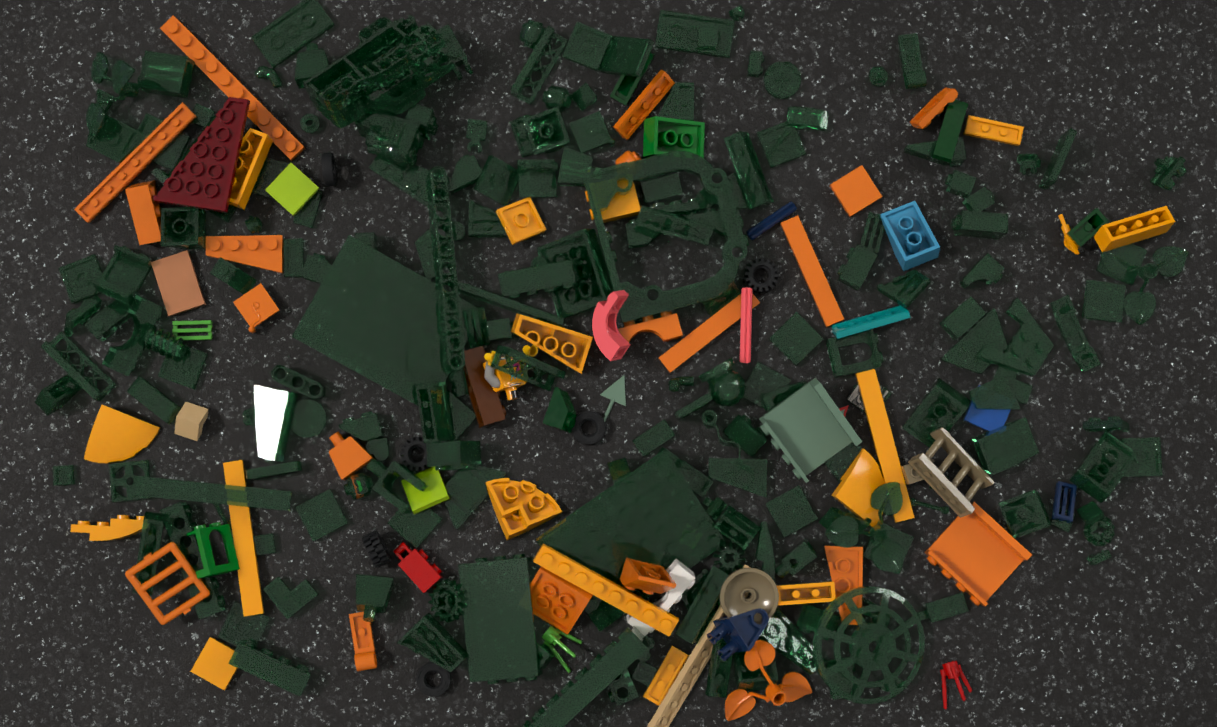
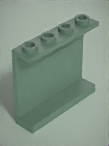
(808, 428)

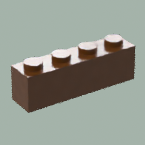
(482, 396)

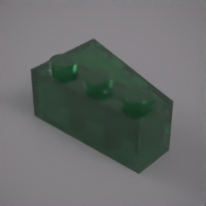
(434, 642)

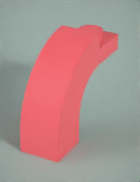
(605, 326)

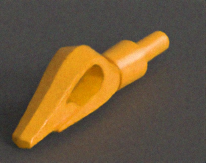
(1067, 240)

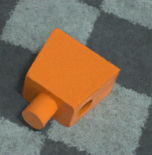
(348, 455)

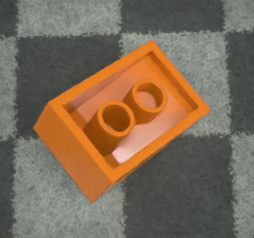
(646, 577)

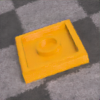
(521, 220)
(213, 664)

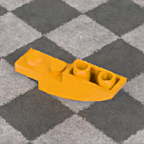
(119, 528)

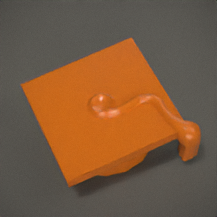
(256, 306)

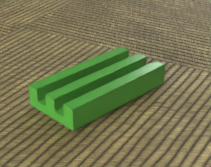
(175, 330)

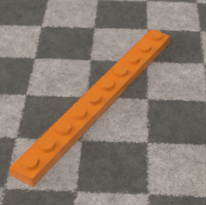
(231, 86)

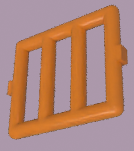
(153, 604)

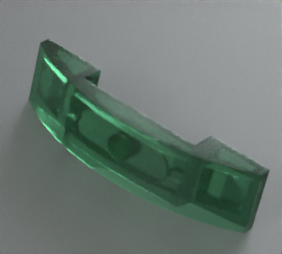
(1073, 334)

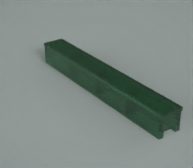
(211, 493)

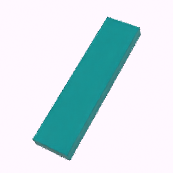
(870, 321)

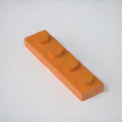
(644, 104)

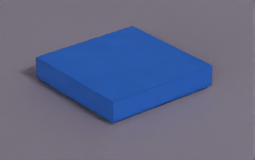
(986, 418)

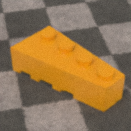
(251, 159)
(558, 342)

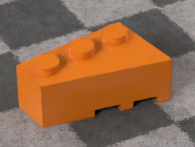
(145, 211)

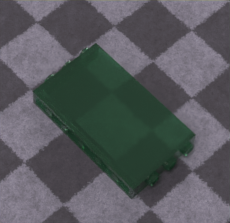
(499, 620)

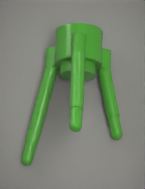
(552, 636)

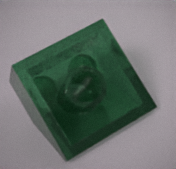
(183, 228)

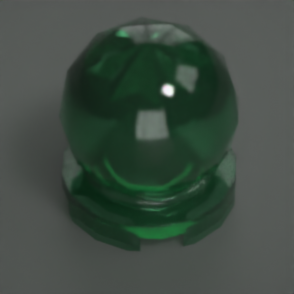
(725, 384)

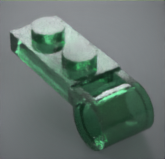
(911, 61)

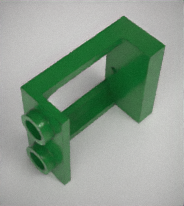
(202, 535)

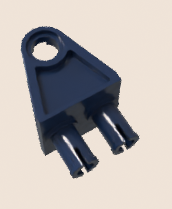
(738, 632)

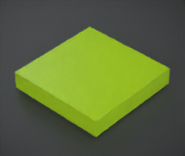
(292, 189)
(431, 496)

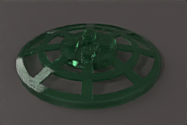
(860, 642)

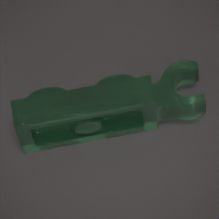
(944, 608)

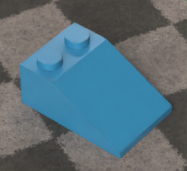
(910, 235)

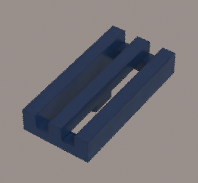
(1055, 515)

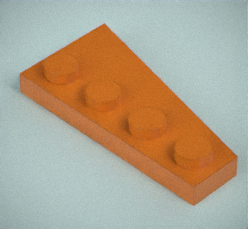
(255, 251)
(847, 573)

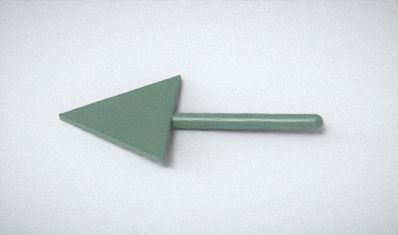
(615, 393)

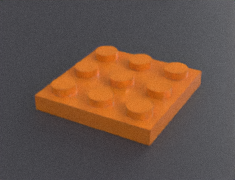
(557, 600)

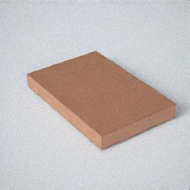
(178, 283)

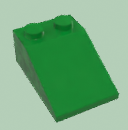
(672, 134)

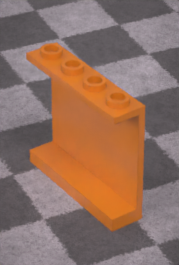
(977, 554)

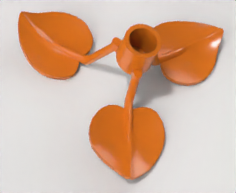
(792, 687)

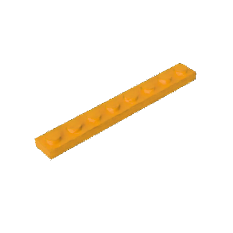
(606, 589)

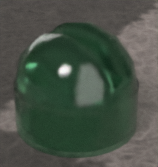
(738, 11)

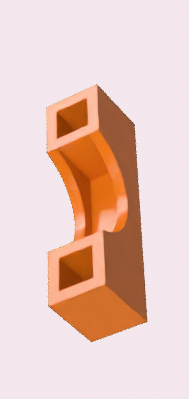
(665, 327)

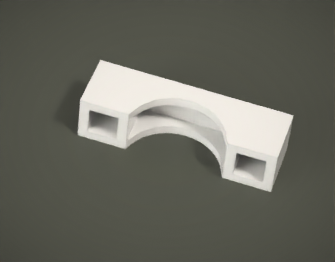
(684, 580)

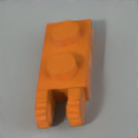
(933, 108)

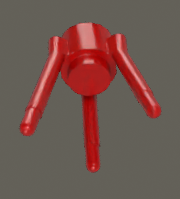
(953, 670)

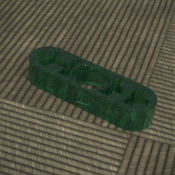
(273, 470)

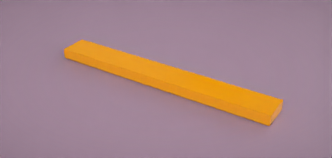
(883, 438)
(244, 544)

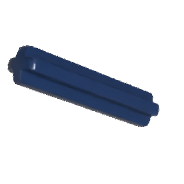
(771, 220)

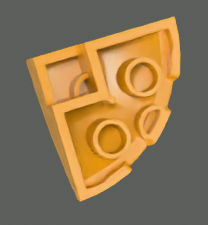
(117, 436)
(858, 485)
(520, 505)

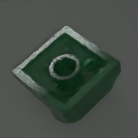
(1024, 513)

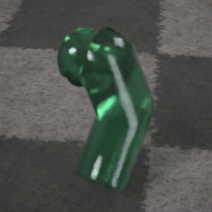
(269, 73)
(674, 383)

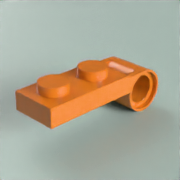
(363, 642)

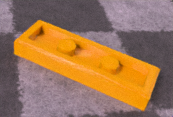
(993, 130)
(665, 675)

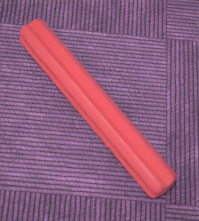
(746, 325)

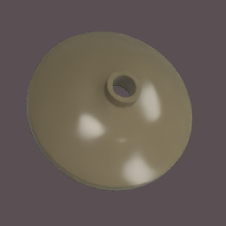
(753, 580)

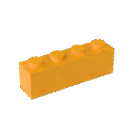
(1134, 229)

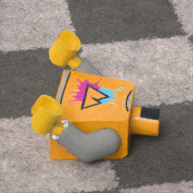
(501, 381)

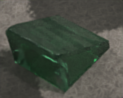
(584, 97)

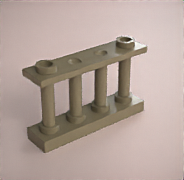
(937, 480)

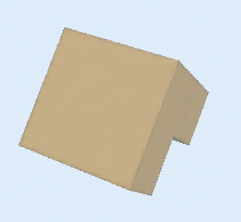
(190, 421)

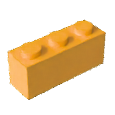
(806, 593)

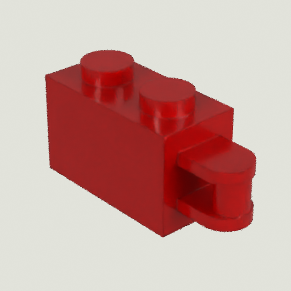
(418, 567)

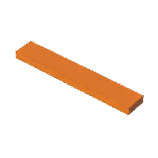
(812, 271)
(704, 334)

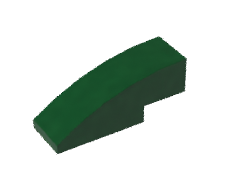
(627, 85)

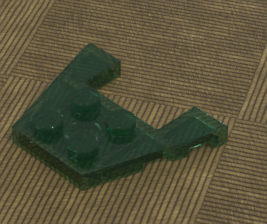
(116, 138)
(1027, 347)

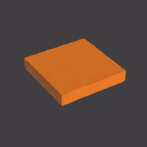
(855, 191)

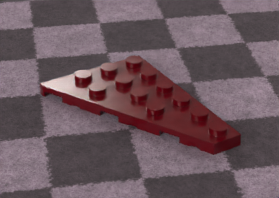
(210, 167)

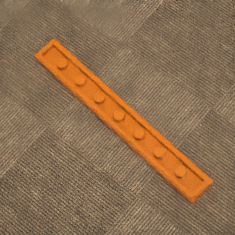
(135, 163)

